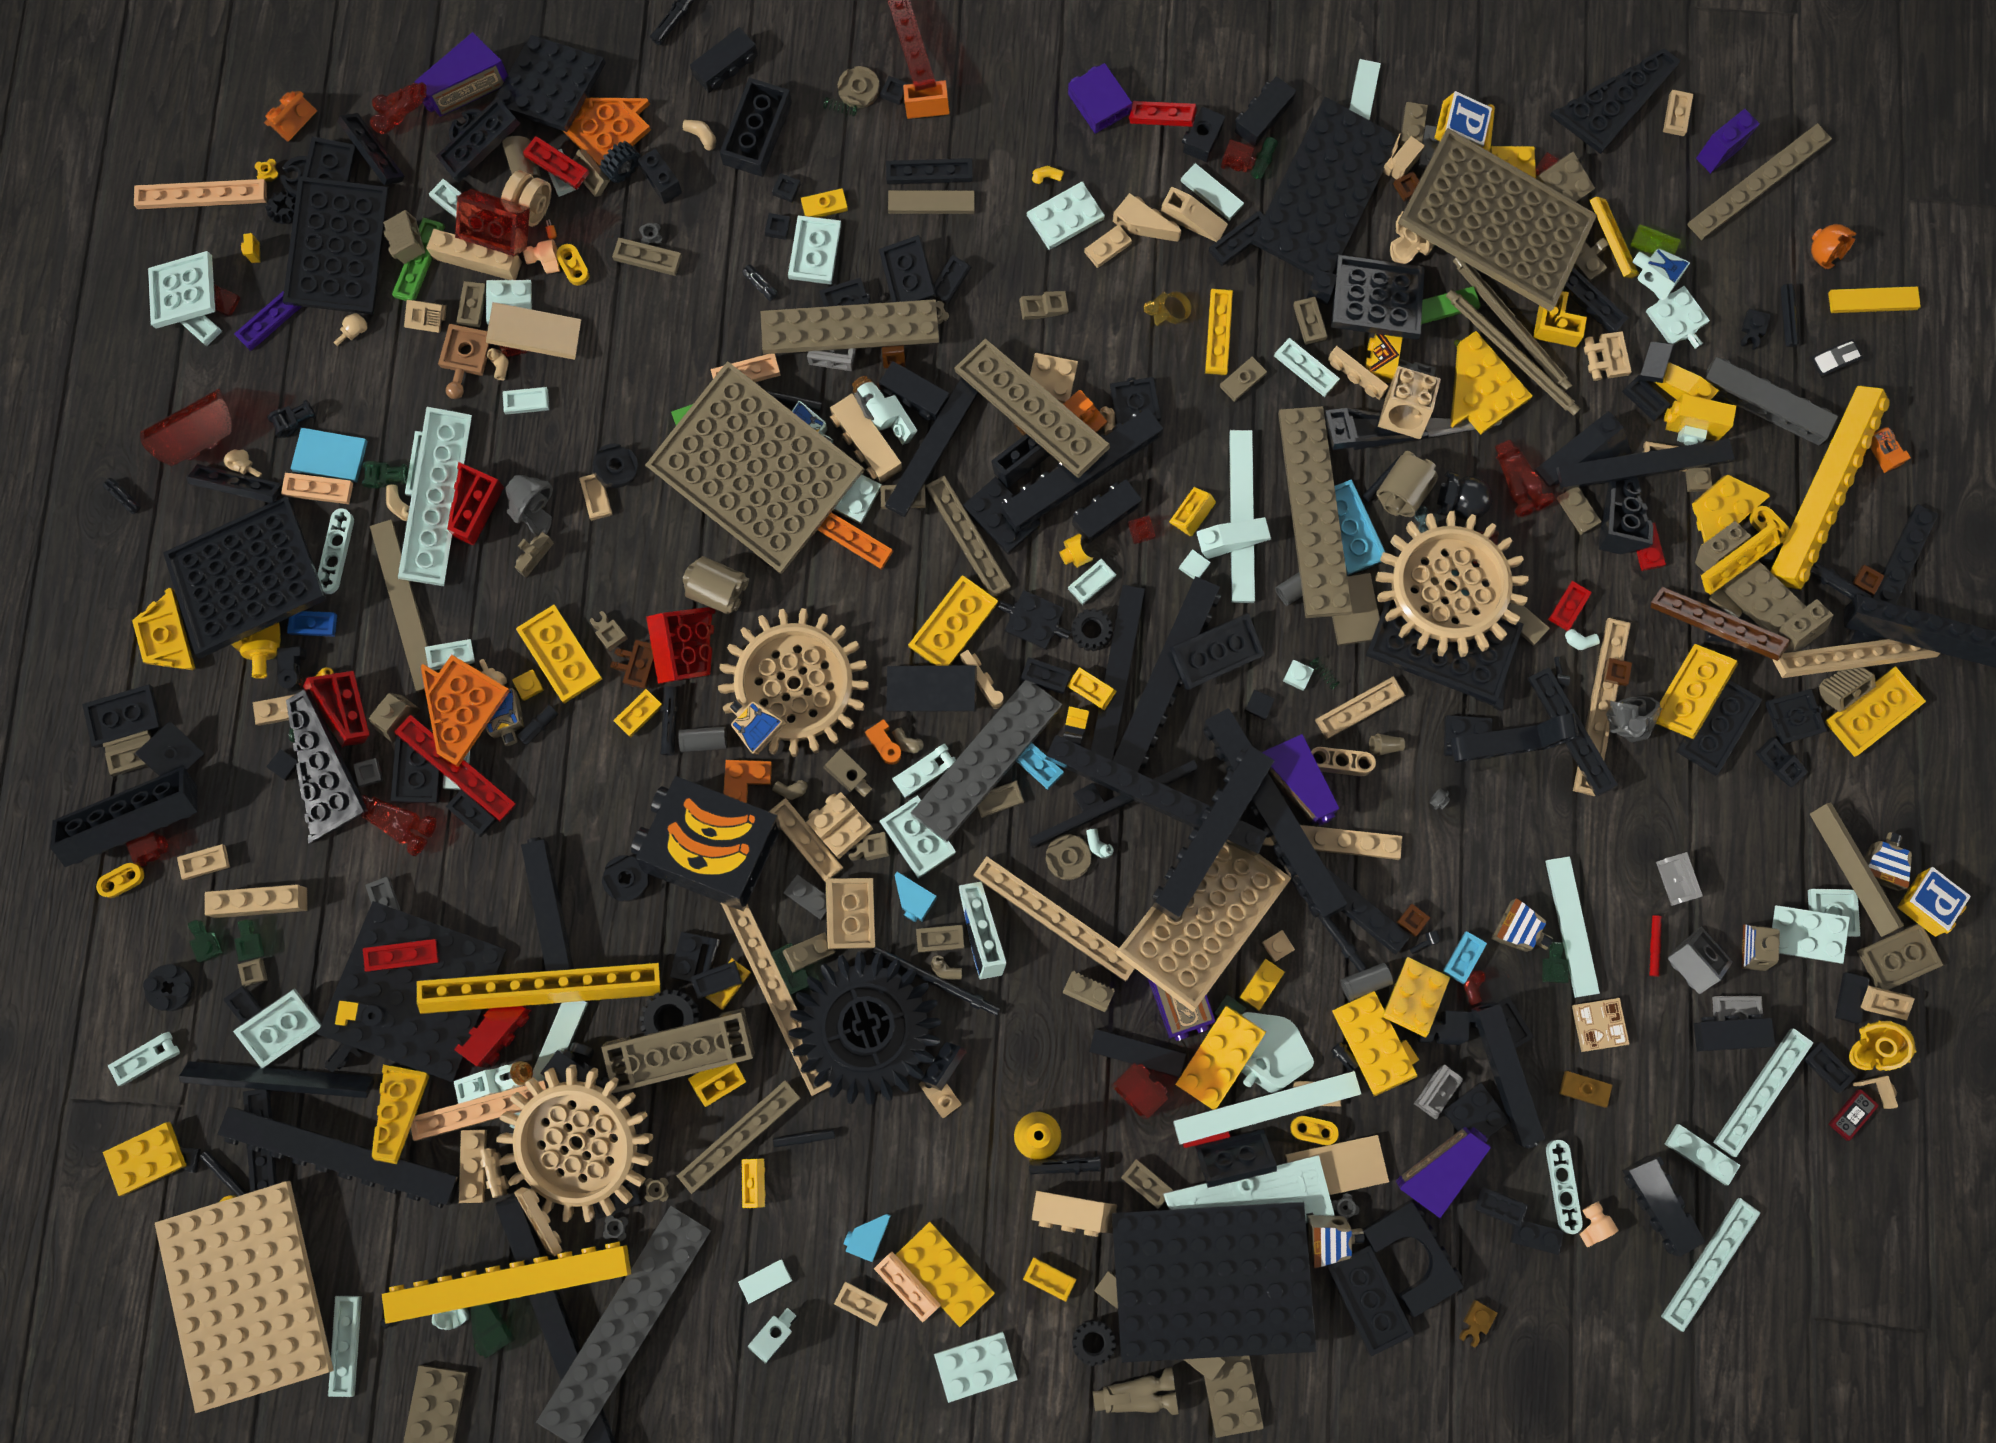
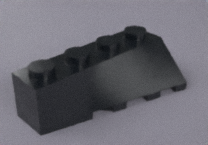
(1663, 1205)

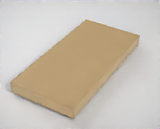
(533, 330)
(1349, 1164)

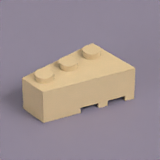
(1073, 1213)

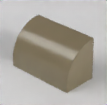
(517, 161)

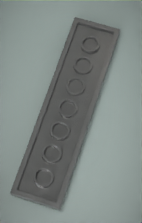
(986, 760)

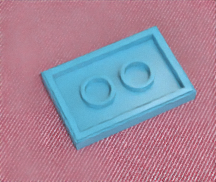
(329, 455)

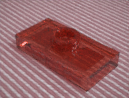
(225, 300)

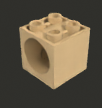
(1409, 402)

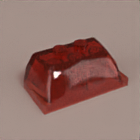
(189, 430)

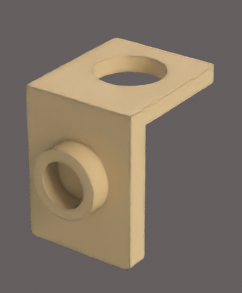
(1886, 1090)
(943, 1101)

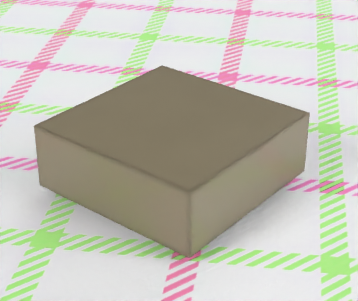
(252, 972)

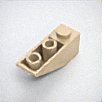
(1192, 214)
(1141, 220)

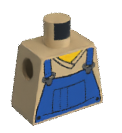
(755, 725)

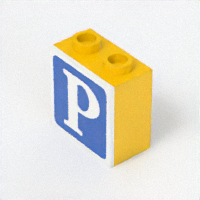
(1464, 117)
(1934, 902)

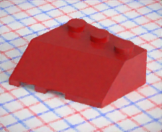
(681, 643)

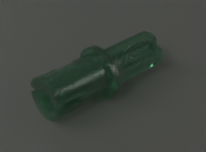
(1264, 157)

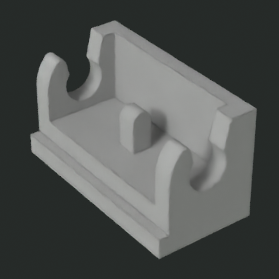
(835, 359)
(1679, 879)
(1438, 1091)

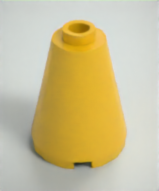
(1025, 1138)

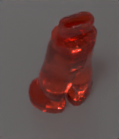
(395, 106)
(1522, 480)
(398, 822)

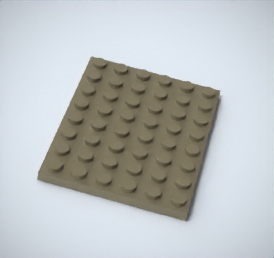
(1498, 219)
(754, 467)

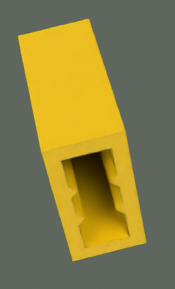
(1701, 414)

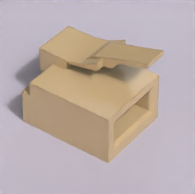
(1404, 159)
(424, 315)

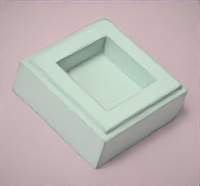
(1194, 565)

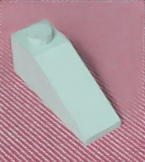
(1232, 536)

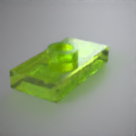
(1651, 240)

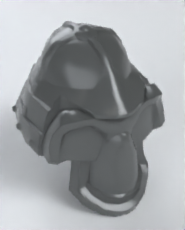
(526, 501)
(1634, 717)

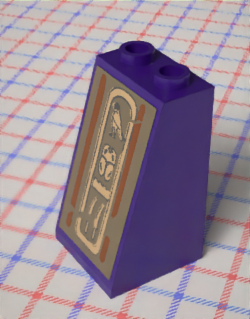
(462, 76)
(1301, 780)
(1180, 1019)
(1445, 1170)

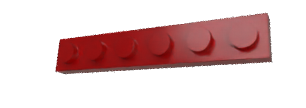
(463, 776)

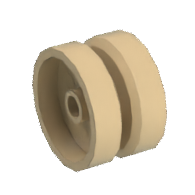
(529, 192)

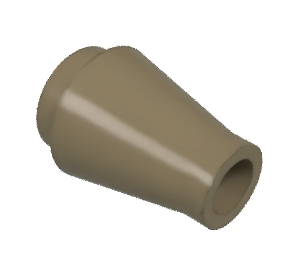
(1384, 744)

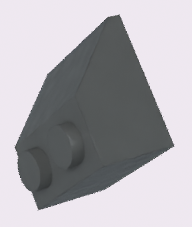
(1700, 960)

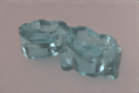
(1420, 516)

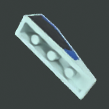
(982, 931)

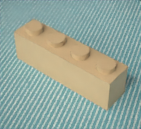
(451, 250)
(866, 439)
(255, 901)

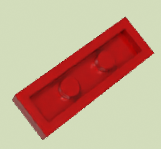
(1163, 113)
(556, 162)
(400, 955)

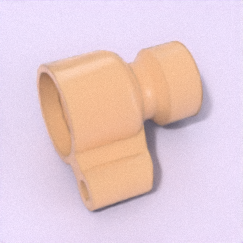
(546, 253)
(1600, 1227)

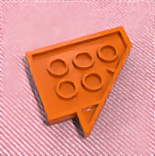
(606, 123)
(460, 706)

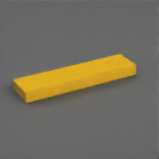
(1614, 237)
(1874, 299)
(1218, 332)
(1740, 559)

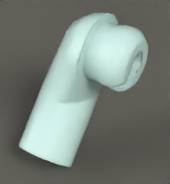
(1579, 641)
(1098, 847)

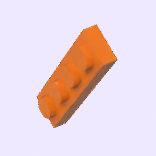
(855, 540)

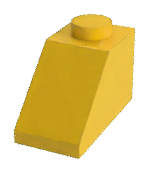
(716, 1082)

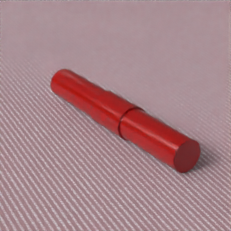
(1655, 946)

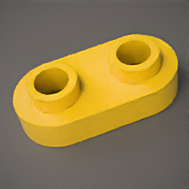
(572, 266)
(1769, 517)
(121, 880)
(1313, 1130)

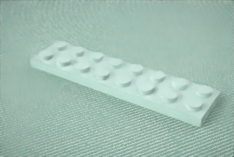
(426, 534)

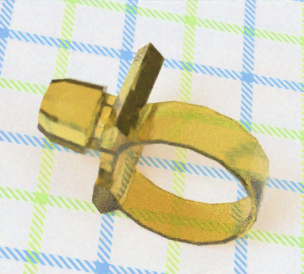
(1158, 309)

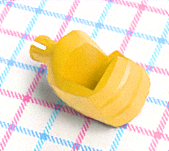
(260, 648)

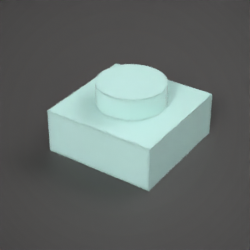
(1691, 435)
(1298, 675)

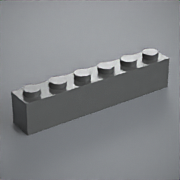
(1770, 401)

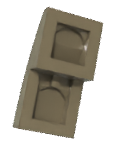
(1044, 306)

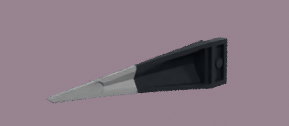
(1360, 429)

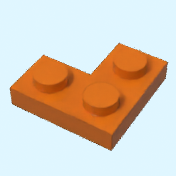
(744, 773)

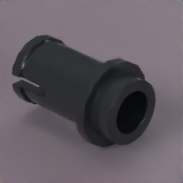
(1345, 1056)

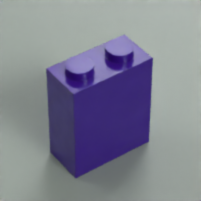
(1099, 98)
(1727, 140)

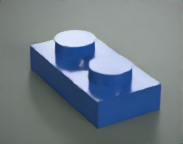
(312, 624)

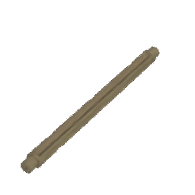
(1513, 324)
(1512, 352)

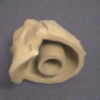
(1408, 245)

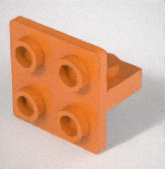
(290, 115)
(1086, 411)

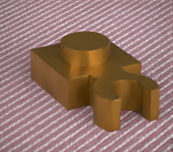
(1479, 1320)

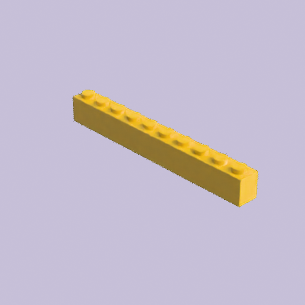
(1830, 486)
(537, 988)
(506, 1284)

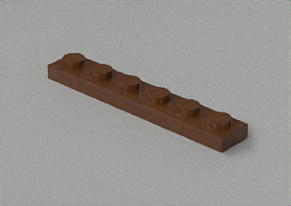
(1720, 623)

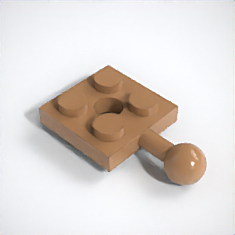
(452, 359)

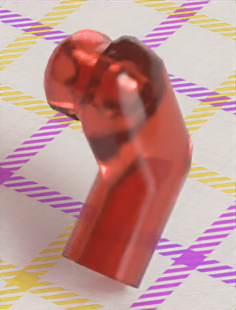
(1472, 984)

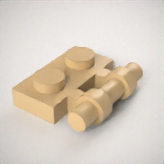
(1614, 356)
(496, 1181)

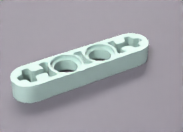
(338, 551)
(1568, 1185)

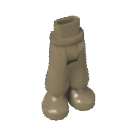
(1139, 1395)

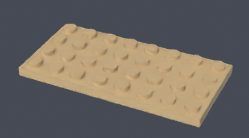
(1195, 949)

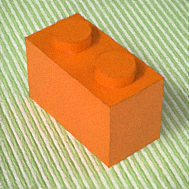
(927, 101)

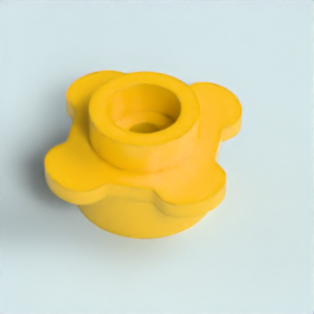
(269, 175)

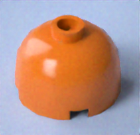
(1831, 243)

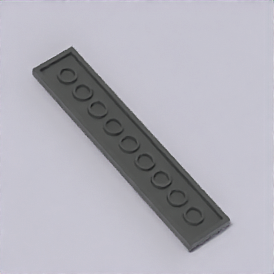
(623, 1327)

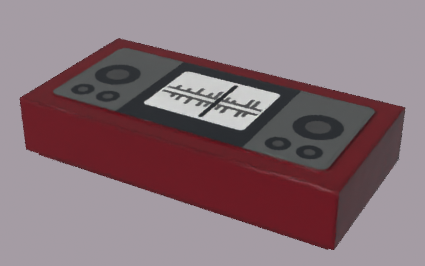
(1853, 1114)

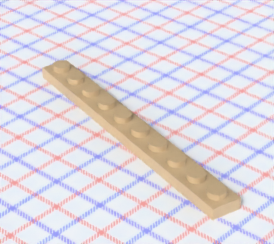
(770, 982)

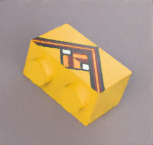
(1383, 356)

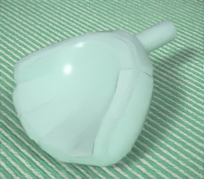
(450, 1319)

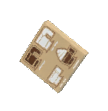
(1600, 1024)

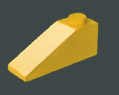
(1680, 382)

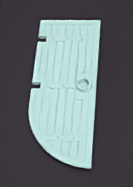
(1292, 1182)

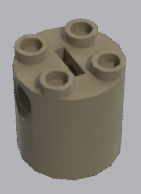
(1407, 485)
(714, 585)

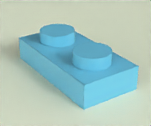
(1041, 769)
(1464, 957)

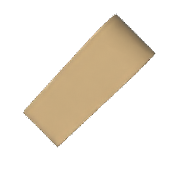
(1351, 757)

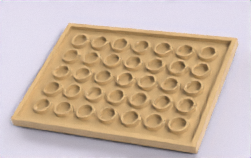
(243, 1297)

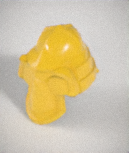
(1883, 1046)

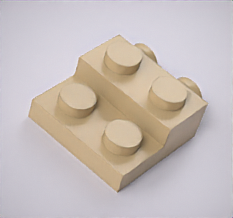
(838, 824)

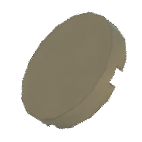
(858, 87)
(1068, 857)

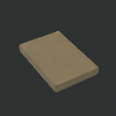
(1364, 618)
(1900, 957)

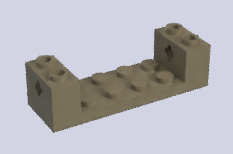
(1764, 595)
(679, 1051)

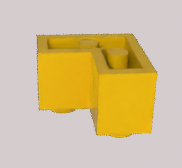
(1559, 326)

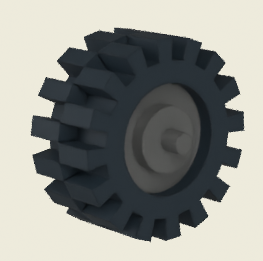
(620, 162)

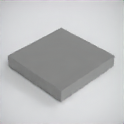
(1736, 1005)

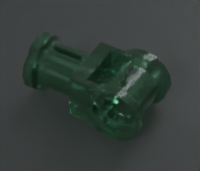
(381, 474)

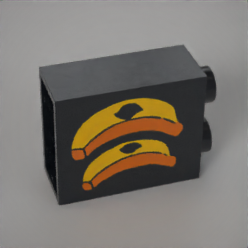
(706, 842)

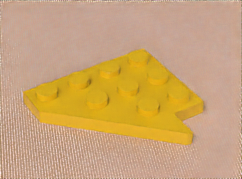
(1483, 386)

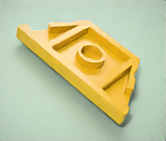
(1724, 503)
(163, 634)

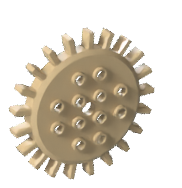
(1463, 547)
(817, 648)
(541, 1164)

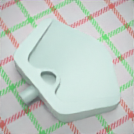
(1279, 1055)

